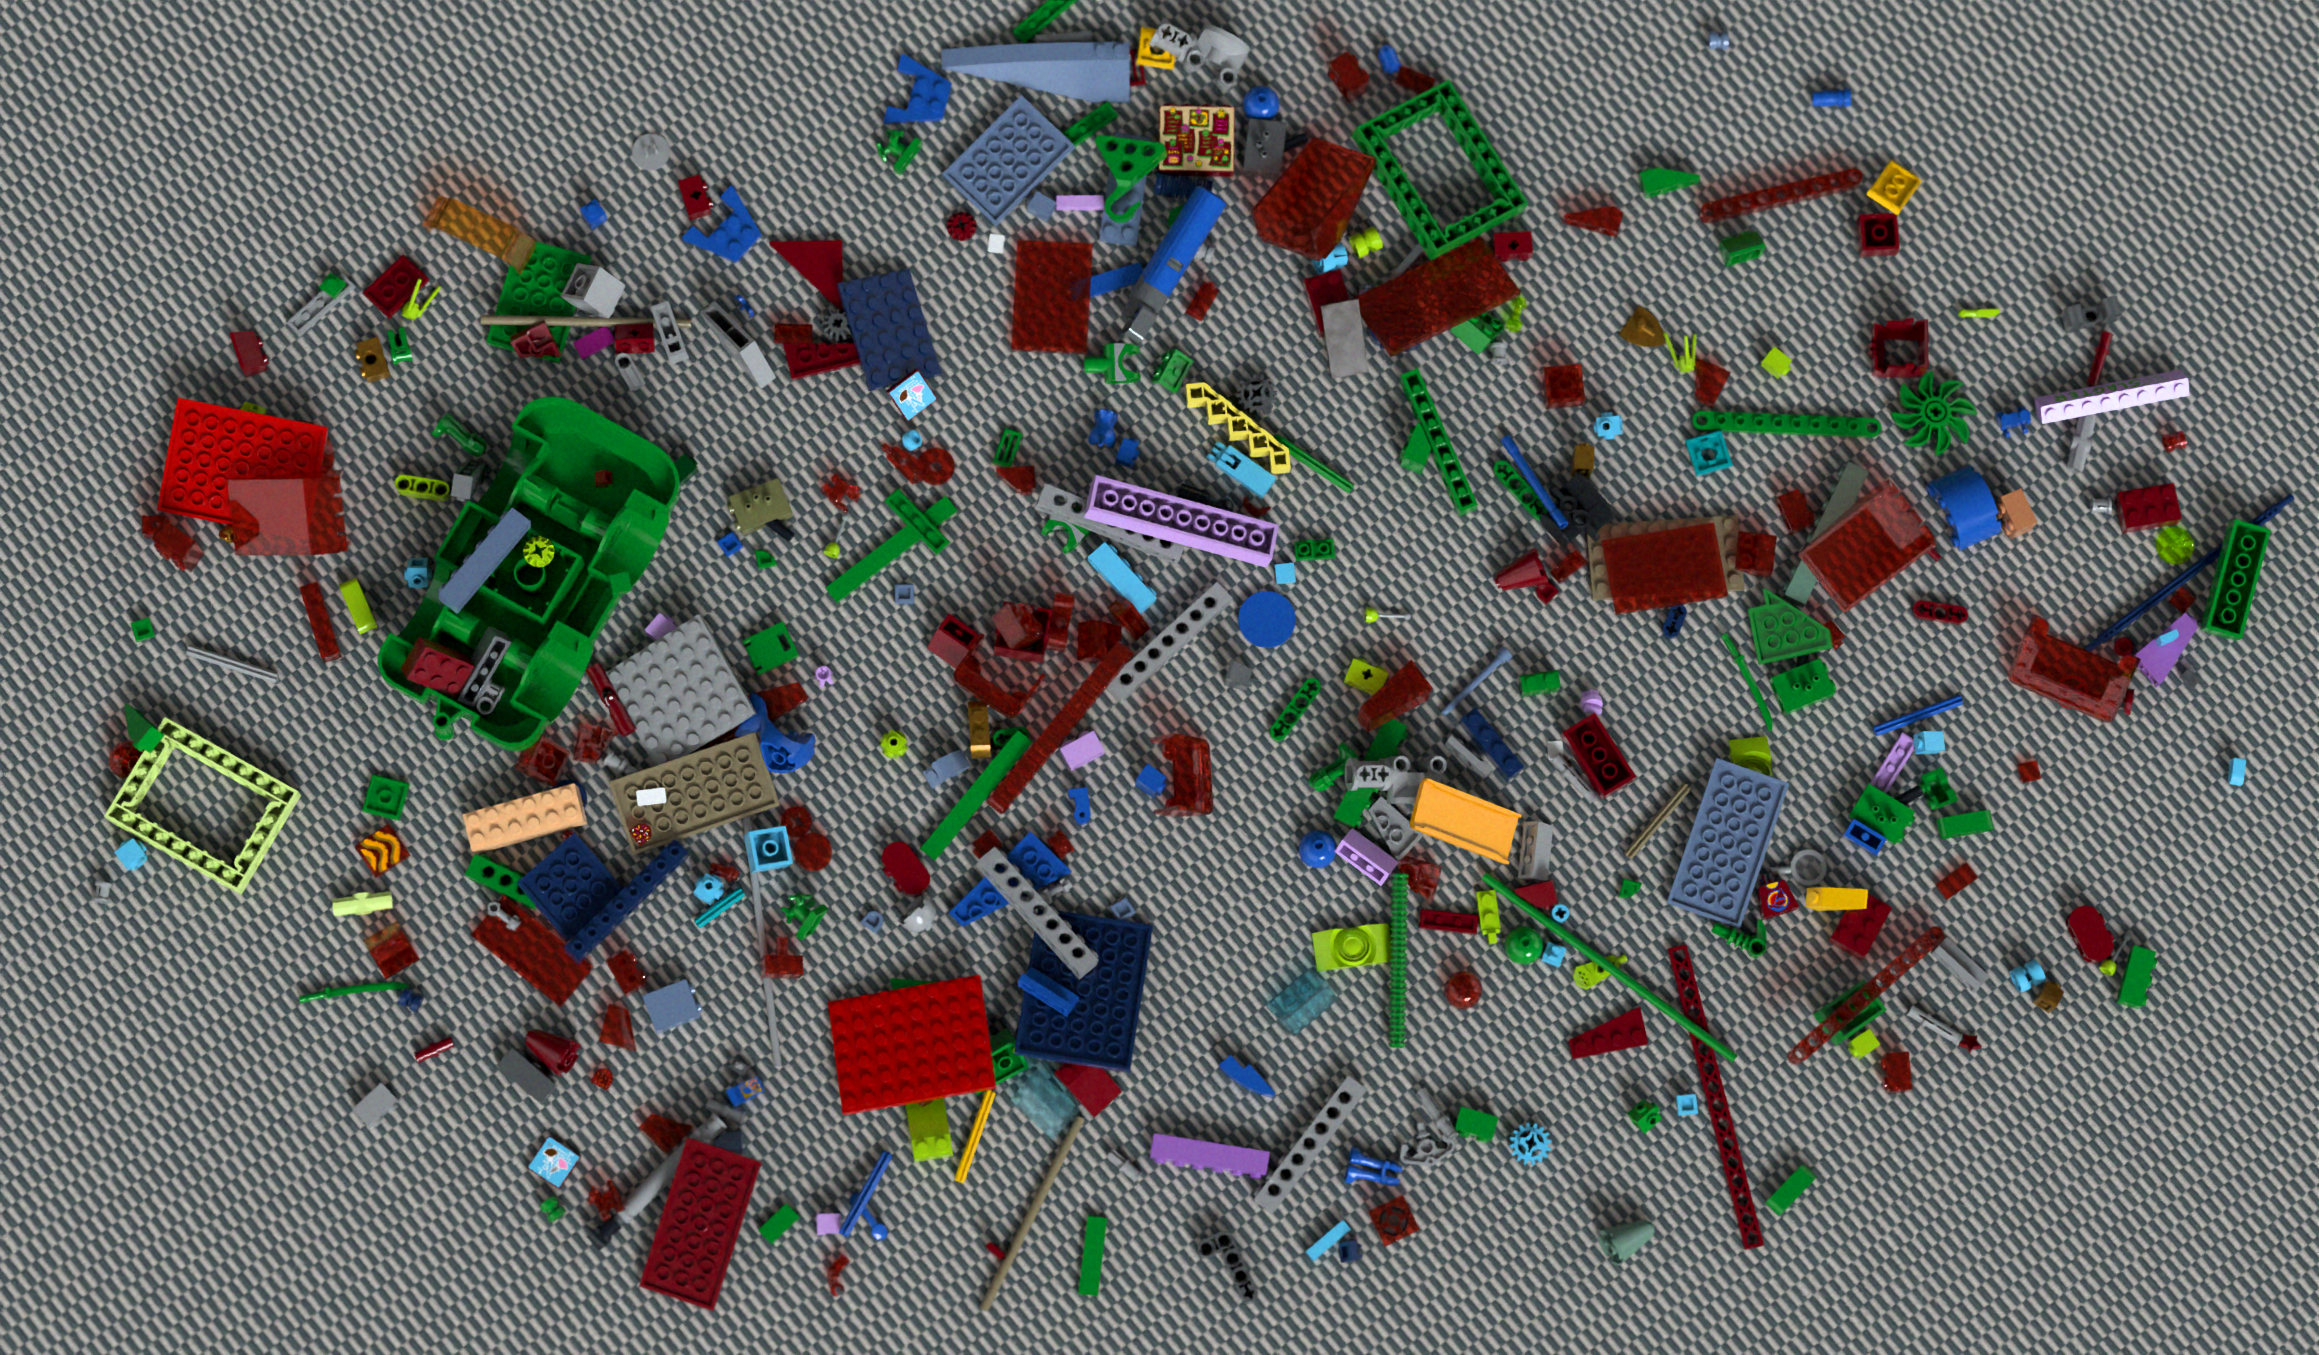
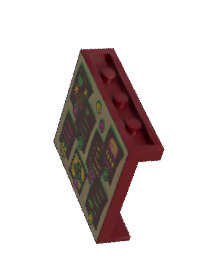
(1197, 140)

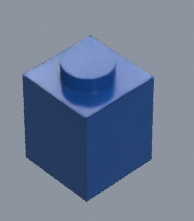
(593, 214)

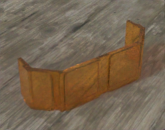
(481, 231)

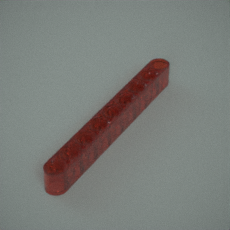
(1773, 201)

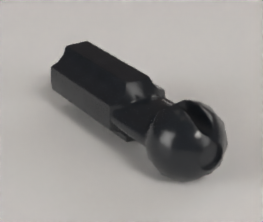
(1197, 495)

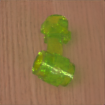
(1514, 324)

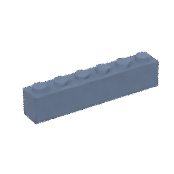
(484, 560)

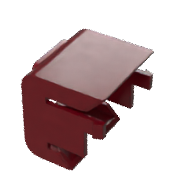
(1899, 331)
(1042, 615)

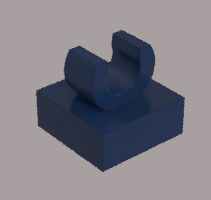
(1348, 1251)

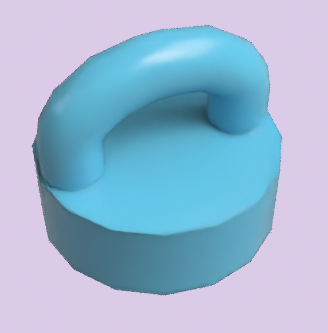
(911, 440)

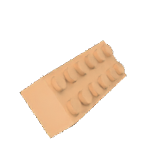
(525, 818)

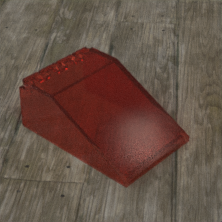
(1313, 199)
(288, 514)
(1867, 546)

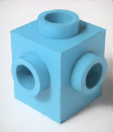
(1615, 423)
(418, 573)
(705, 894)

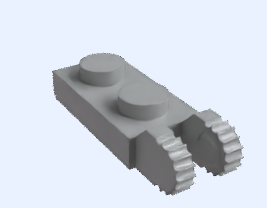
(1468, 757)

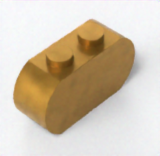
(979, 729)

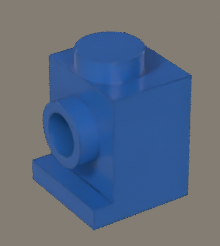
(1128, 453)

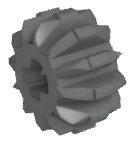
(830, 327)

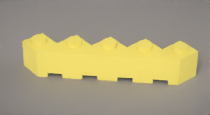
(1239, 426)

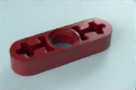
(1925, 615)

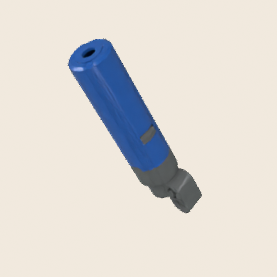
(1170, 261)

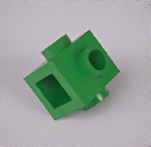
(1644, 1115)

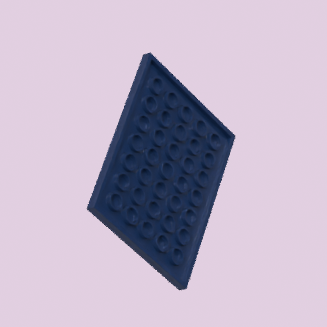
(1106, 1017)

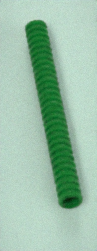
(1398, 960)

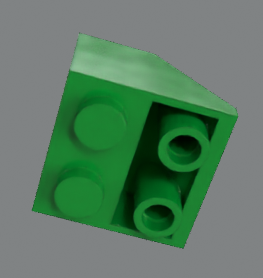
(1479, 332)
(1416, 453)

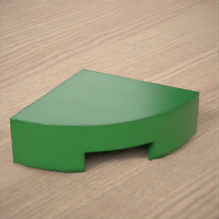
(764, 559)
(1629, 888)

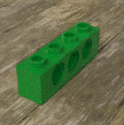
(476, 873)

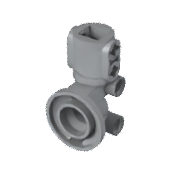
(1212, 46)
(1392, 776)

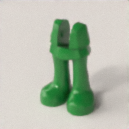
(470, 442)
(1325, 776)

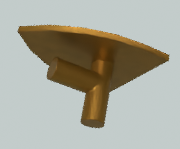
(1643, 329)

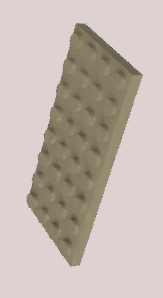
(1727, 536)
(700, 792)

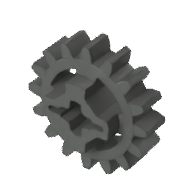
(1262, 399)

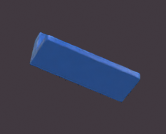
(1048, 991)

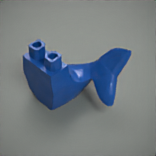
(780, 751)

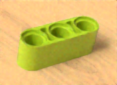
(416, 482)
(358, 605)

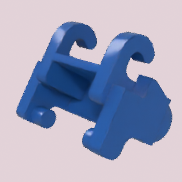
(2012, 420)

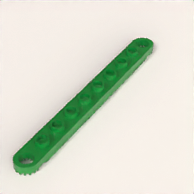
(1786, 424)

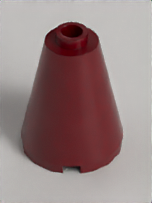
(1522, 572)
(553, 1050)

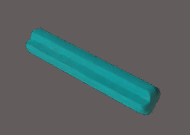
(719, 907)

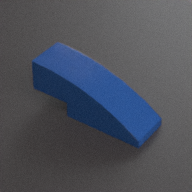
(1246, 1077)

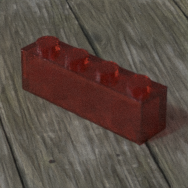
(320, 622)

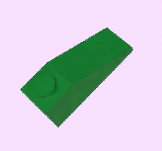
(1661, 181)
(141, 730)

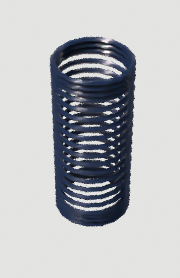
(1177, 189)

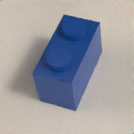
(1151, 781)
(1864, 837)

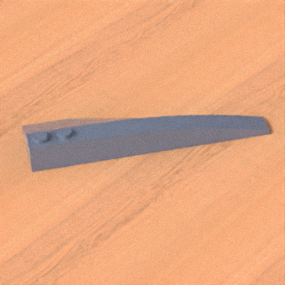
(1072, 69)

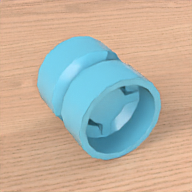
(2033, 972)

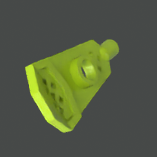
(1591, 973)

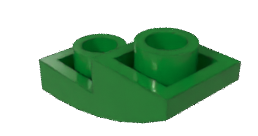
(1315, 550)

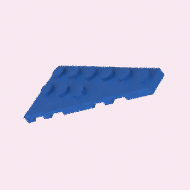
(1034, 863)

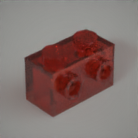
(626, 973)

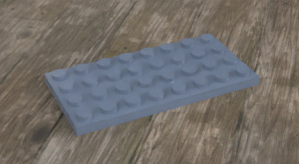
(1727, 843)

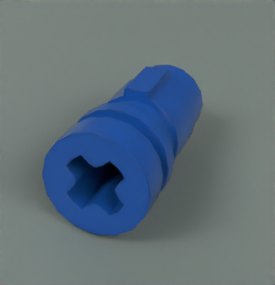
(1828, 97)

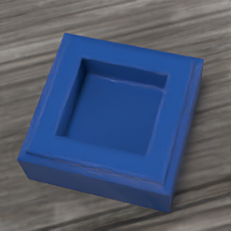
(729, 544)

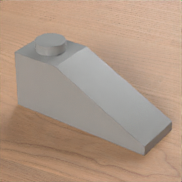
(669, 332)

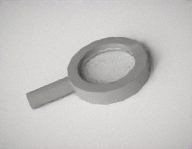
(1805, 868)

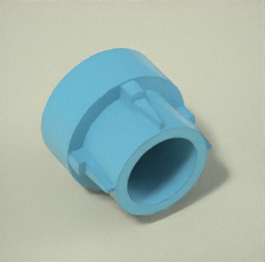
(1335, 260)

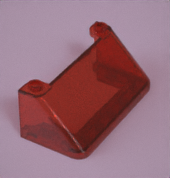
(2071, 673)

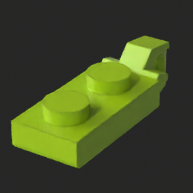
(1488, 914)

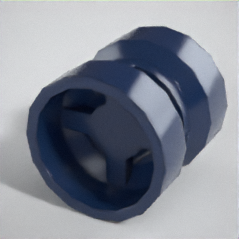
(411, 999)

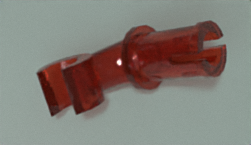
(833, 1272)

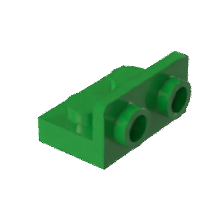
(1172, 370)

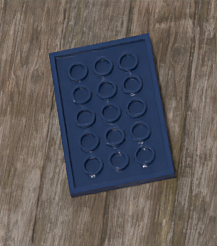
(888, 328)

